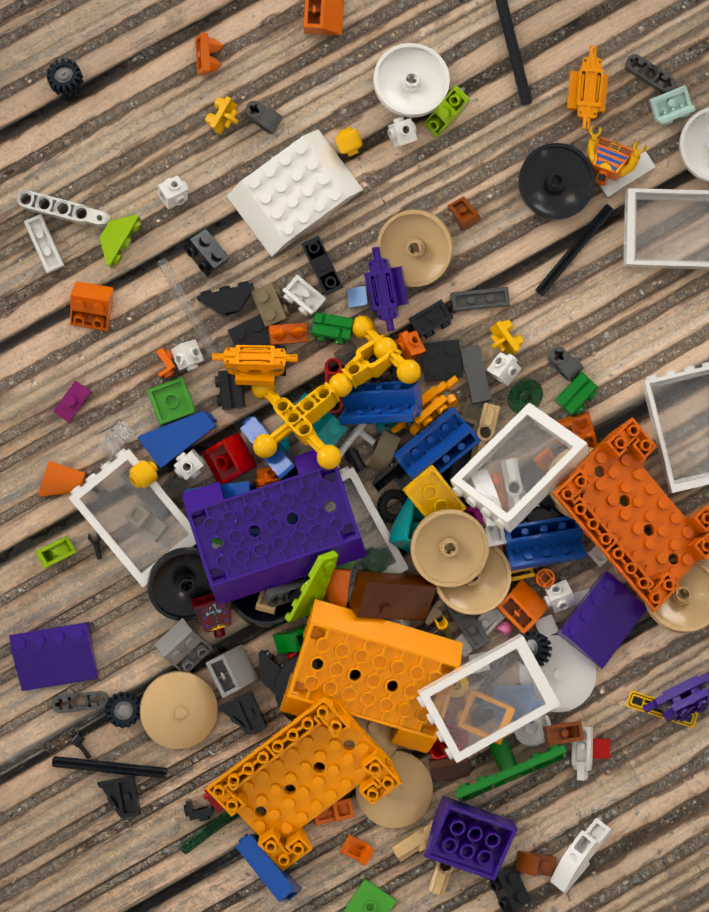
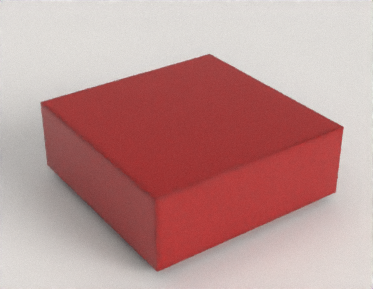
(601, 748)

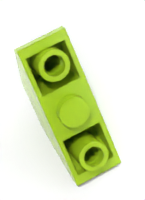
(447, 111)
(117, 237)

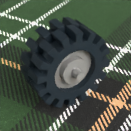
(64, 77)
(539, 646)
(122, 709)

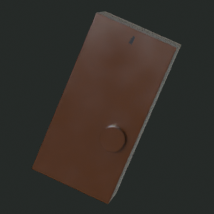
(391, 596)

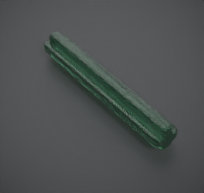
(206, 832)

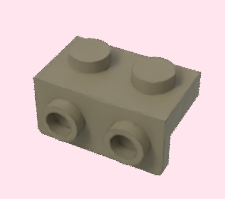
(270, 304)

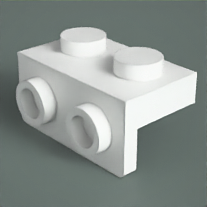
(303, 295)

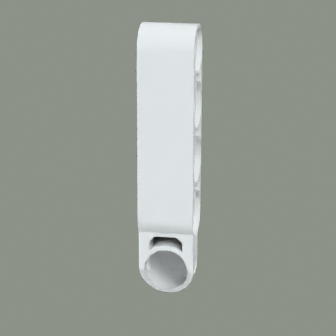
(92, 217)

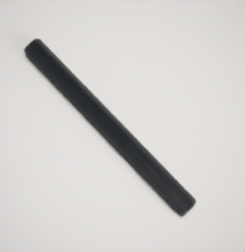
(514, 52)
(574, 250)
(109, 767)

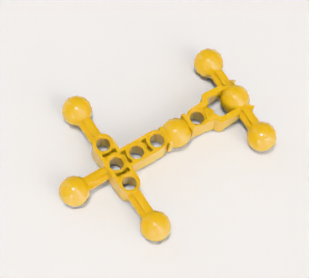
(327, 395)

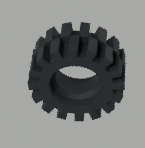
(383, 500)

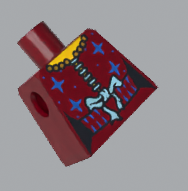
(211, 615)

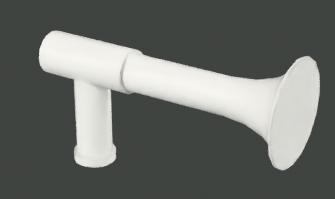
(357, 431)

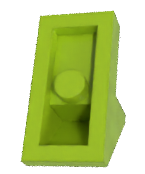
(55, 552)

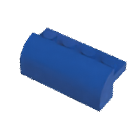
(382, 403)
(437, 445)
(544, 543)

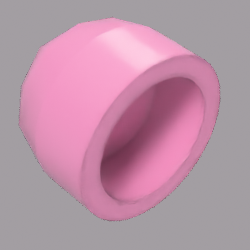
(505, 628)

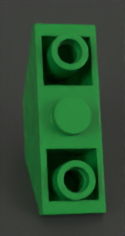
(289, 640)

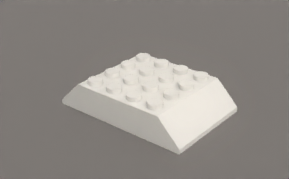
(294, 192)

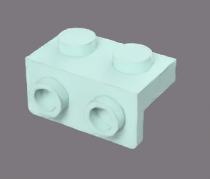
(671, 105)

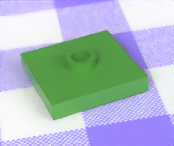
(171, 401)
(370, 899)

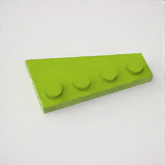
(314, 587)

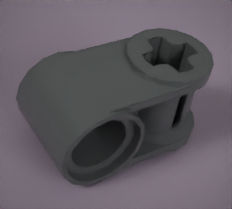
(265, 118)
(566, 365)

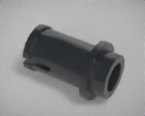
(355, 459)

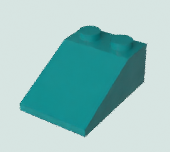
(327, 427)
(405, 525)

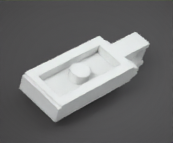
(583, 754)

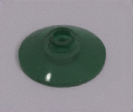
(532, 394)

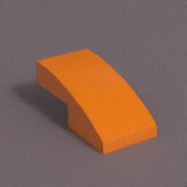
(337, 812)

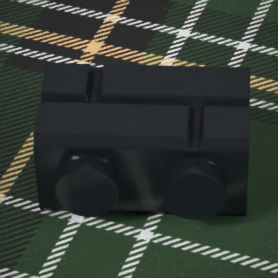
(230, 395)

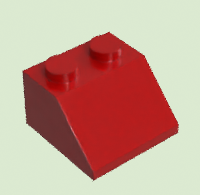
(229, 459)

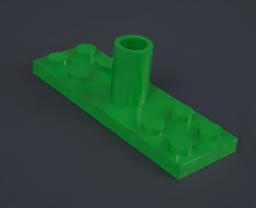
(509, 769)

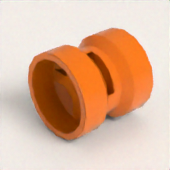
(543, 575)

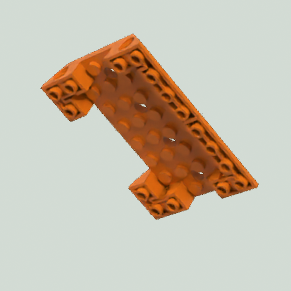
(620, 529)

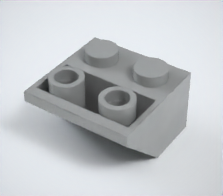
(183, 646)
(232, 670)

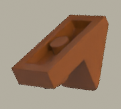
(464, 213)
(563, 733)
(535, 863)

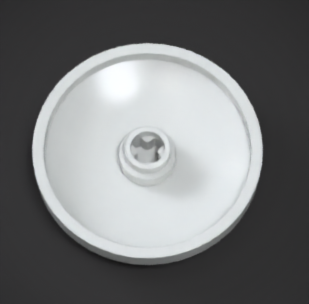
(411, 80)
(695, 145)
(568, 674)

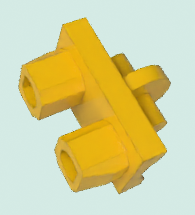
(224, 116)
(503, 339)

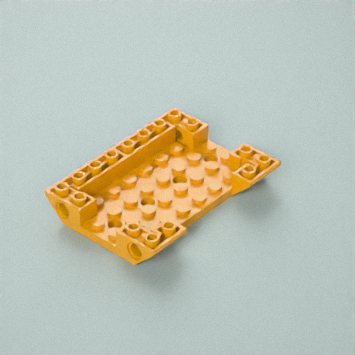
(382, 654)
(291, 760)

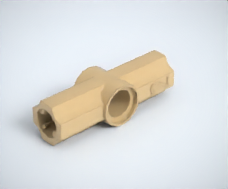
(488, 419)
(415, 842)
(440, 879)

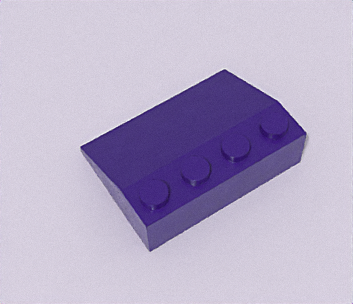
(602, 619)
(54, 656)
(469, 838)

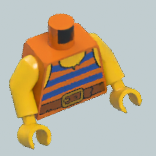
(611, 158)

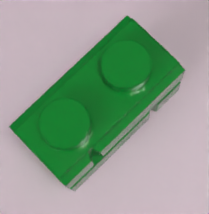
(332, 327)
(576, 394)

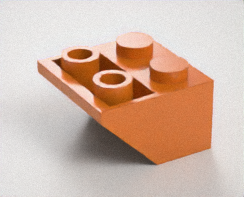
(323, 17)
(91, 306)
(522, 606)

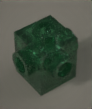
(381, 556)

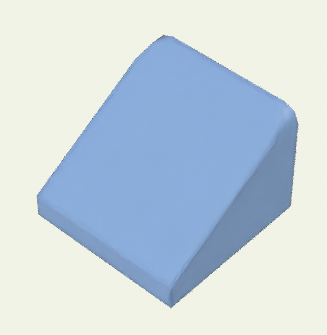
(357, 297)

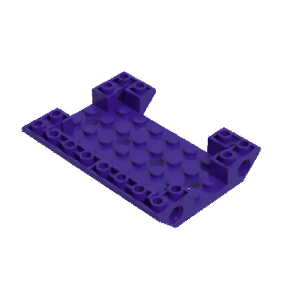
(282, 549)

